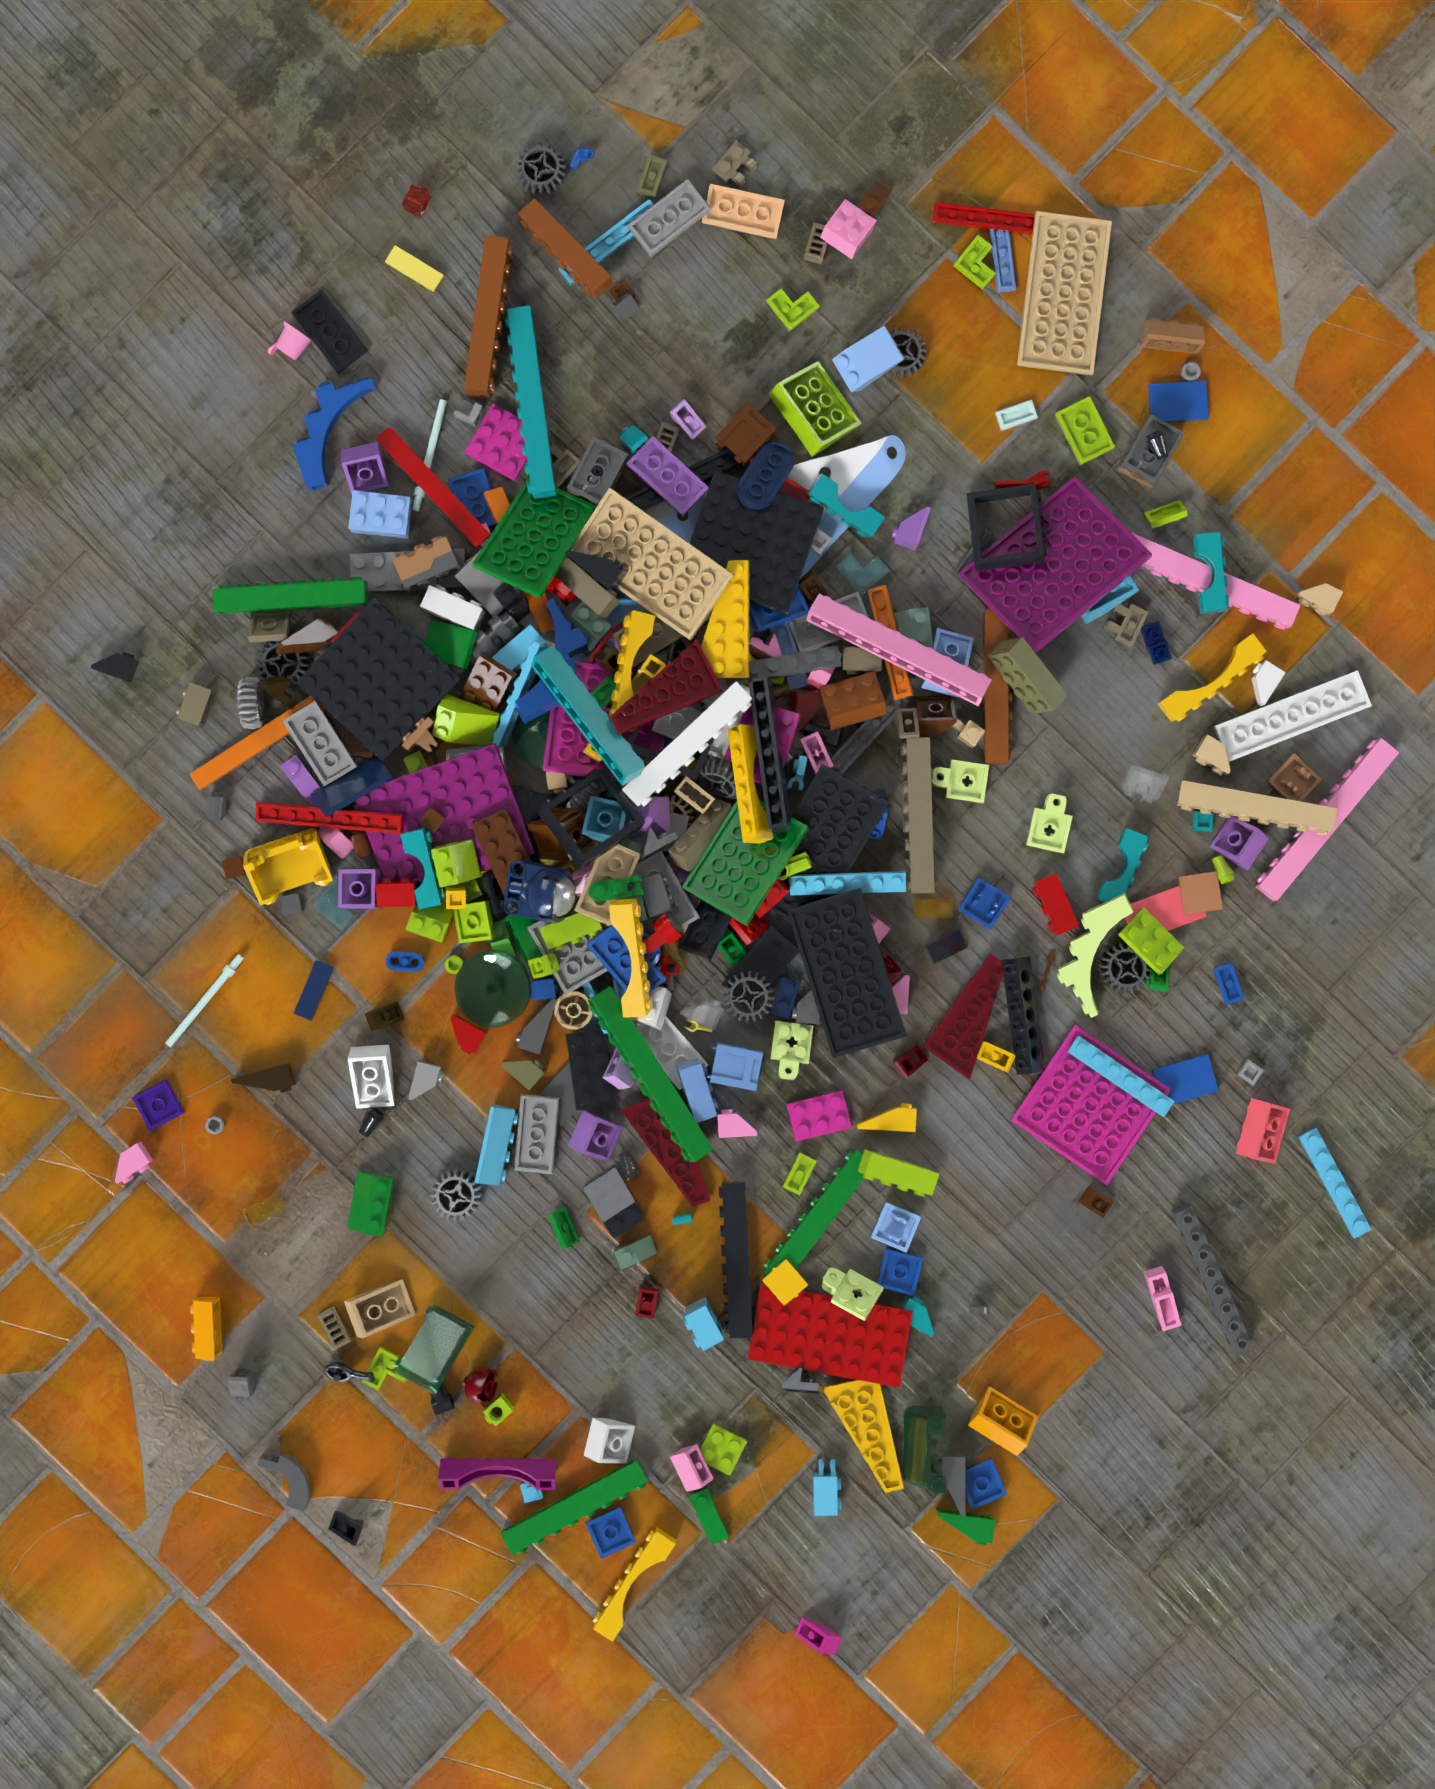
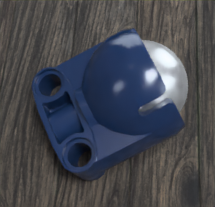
(539, 891)

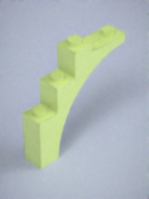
(1078, 971)

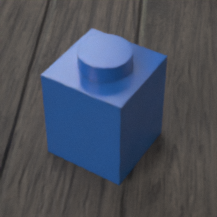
(543, 989)

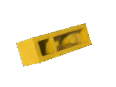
(894, 1119)

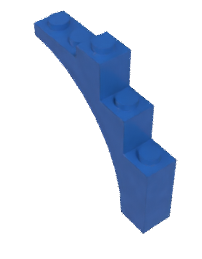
(333, 403)
(569, 643)

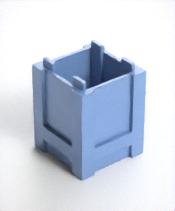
(736, 1066)

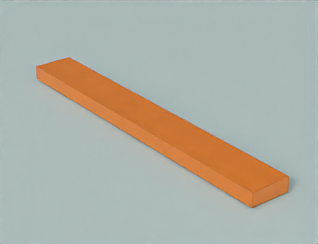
(498, 506)
(245, 748)

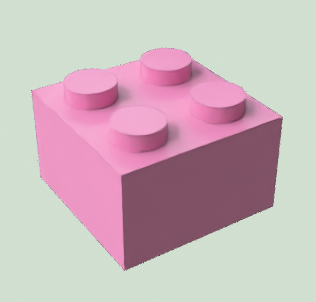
(848, 229)

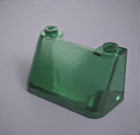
(434, 1349)
(918, 1426)

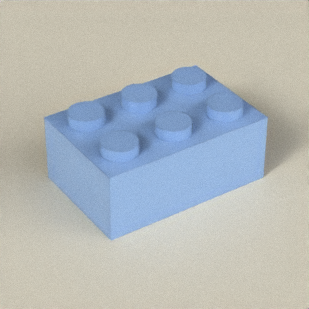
(380, 514)

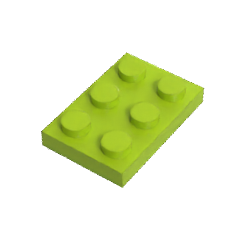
(1084, 431)
(1151, 941)

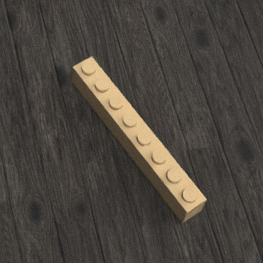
(1257, 807)

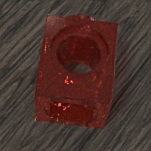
(416, 200)

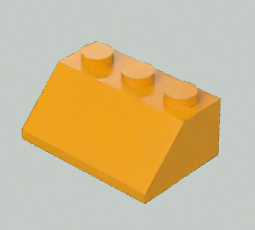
(206, 1328)
(1003, 1421)

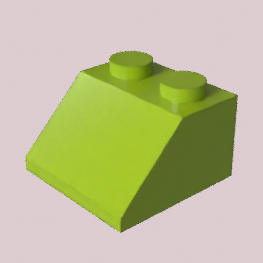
(456, 862)
(431, 922)

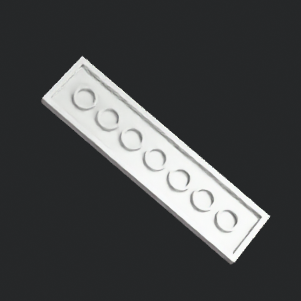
(1293, 716)

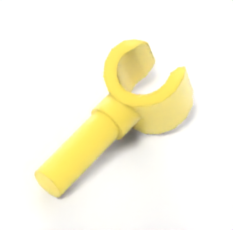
(695, 1026)

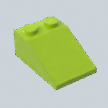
(464, 722)

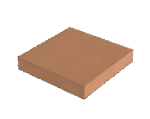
(1200, 893)

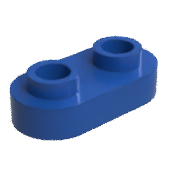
(405, 961)

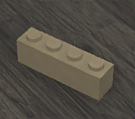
(587, 588)
(697, 837)

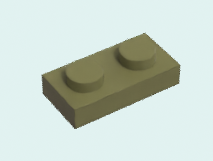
(652, 176)

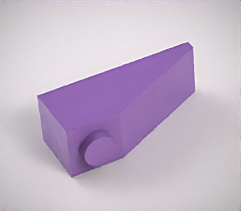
(301, 778)

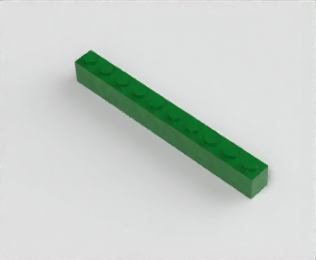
(650, 1075)

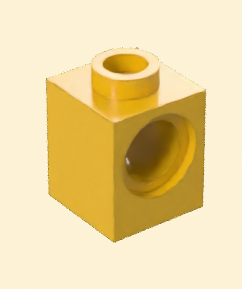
(456, 896)

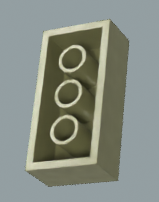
(1027, 675)

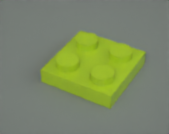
(474, 922)
(722, 1449)

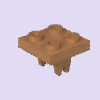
(420, 736)
(1294, 779)

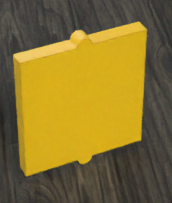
(785, 1282)

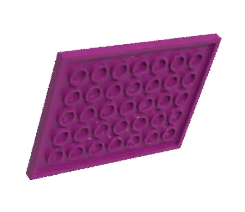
(1084, 562)
(460, 790)

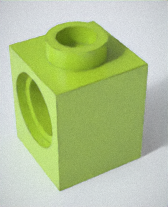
(502, 1402)

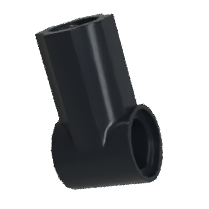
(828, 736)
(442, 1401)

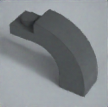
(295, 1474)

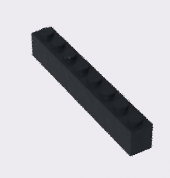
(770, 755)
(737, 1259)

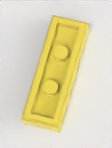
(414, 268)

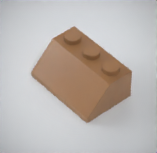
(1172, 336)

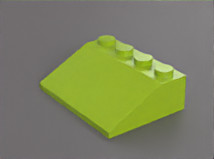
(814, 408)

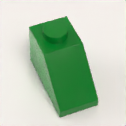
(731, 948)

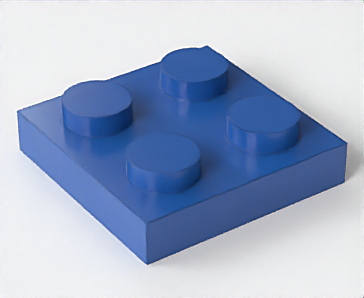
(900, 1271)
(983, 1483)
(610, 1532)

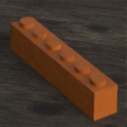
(565, 249)

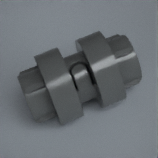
(503, 627)

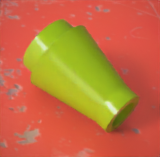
(1224, 871)

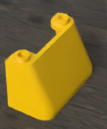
(287, 865)

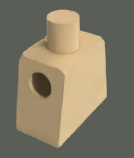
(694, 795)

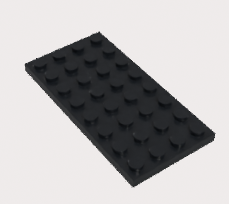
(839, 824)
(847, 972)

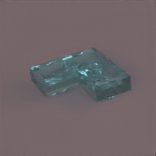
(862, 578)
(328, 906)

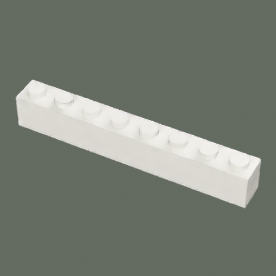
(690, 741)

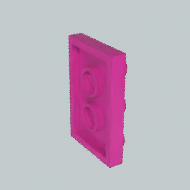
(819, 1115)

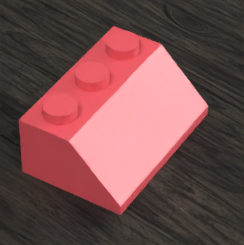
(1262, 1131)

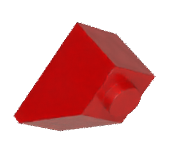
(467, 1034)

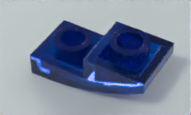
(1155, 642)

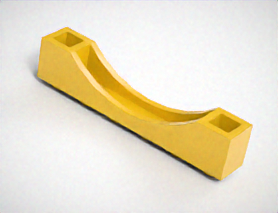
(637, 629)
(1243, 654)
(648, 670)
(751, 813)
(626, 920)
(656, 1550)

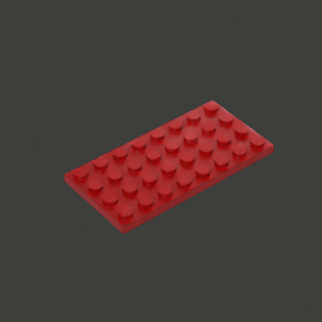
(830, 1340)

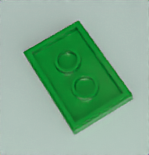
(451, 642)

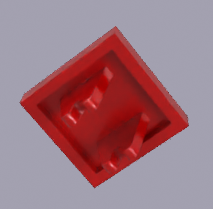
(750, 932)

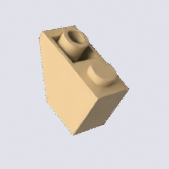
(1322, 598)
(1213, 754)

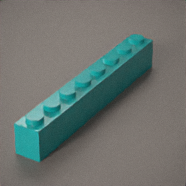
(587, 715)

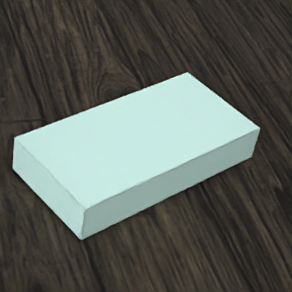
(1016, 415)

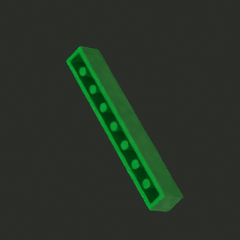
(290, 596)
(820, 1215)
(574, 1506)

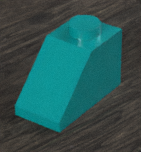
(632, 439)
(920, 1317)

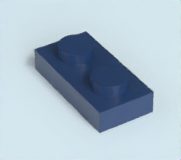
(785, 997)

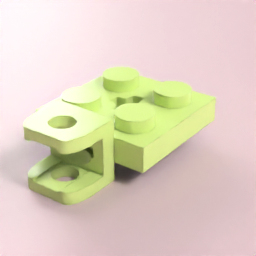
(952, 780)
(1052, 816)
(789, 1056)
(842, 1287)

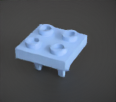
(895, 1227)

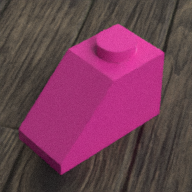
(818, 1636)

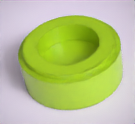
(453, 964)

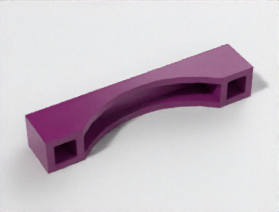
(536, 1472)

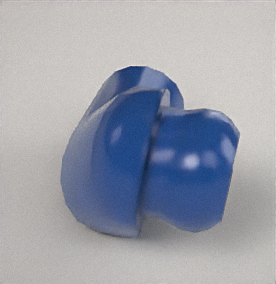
(580, 156)

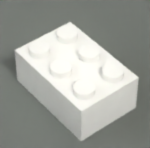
(453, 608)

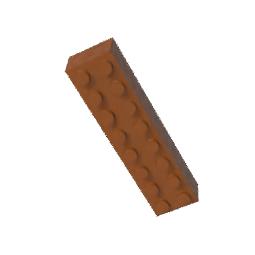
(488, 317)

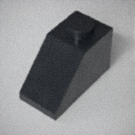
(117, 666)
(946, 947)

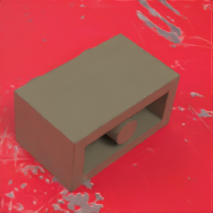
(858, 660)
(195, 704)

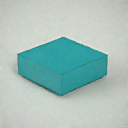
(1202, 822)
(682, 1218)

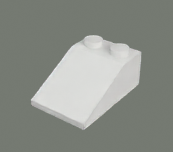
(371, 1076)

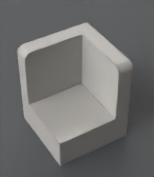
(469, 412)

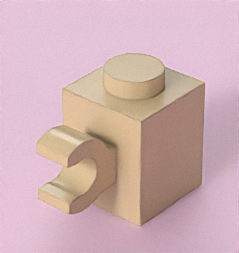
(969, 733)
(558, 781)

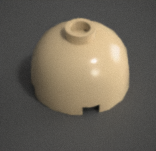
(573, 1010)

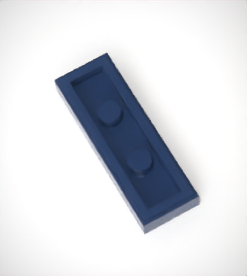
(313, 990)

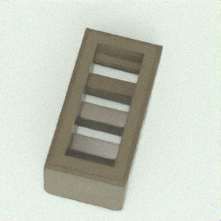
(812, 257)
(660, 433)
(344, 1331)

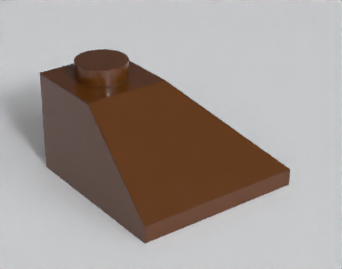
(935, 714)

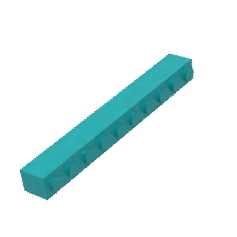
(531, 402)

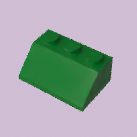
(371, 1203)

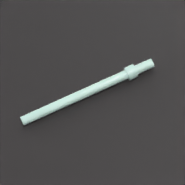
(419, 493)
(228, 971)

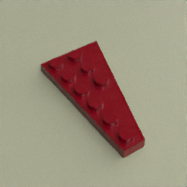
(676, 686)
(964, 1025)
(658, 1140)

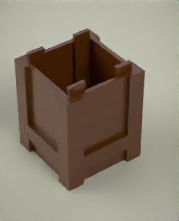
(745, 435)
(572, 821)

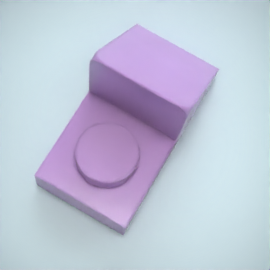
(687, 419)

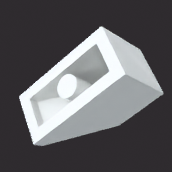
(1265, 681)

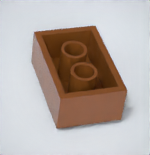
(853, 700)

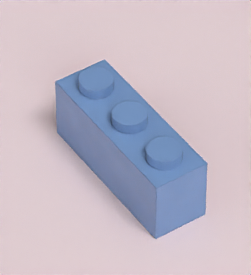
(697, 1090)

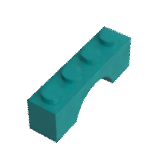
(825, 493)
(1209, 548)
(418, 843)
(1131, 845)

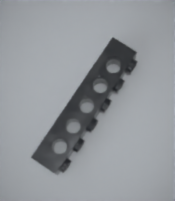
(1023, 1015)

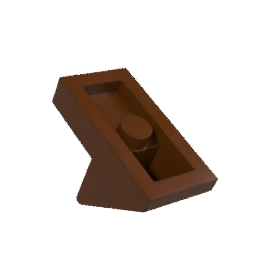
(1095, 1201)

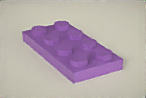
(667, 476)

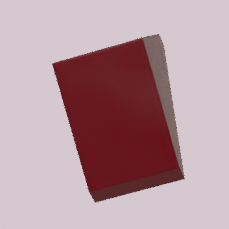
(910, 1061)

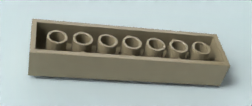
(918, 815)

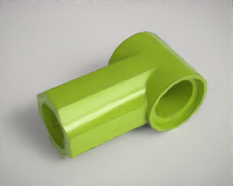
(796, 864)

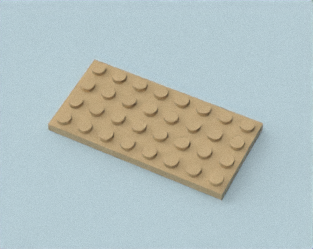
(1064, 293)
(662, 568)

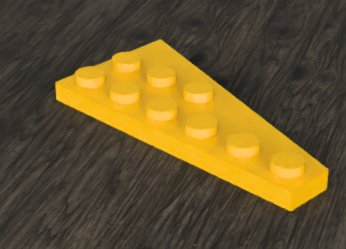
(728, 628)
(866, 1420)

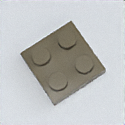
(269, 626)

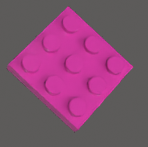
(499, 443)

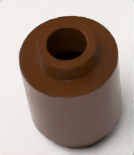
(361, 844)

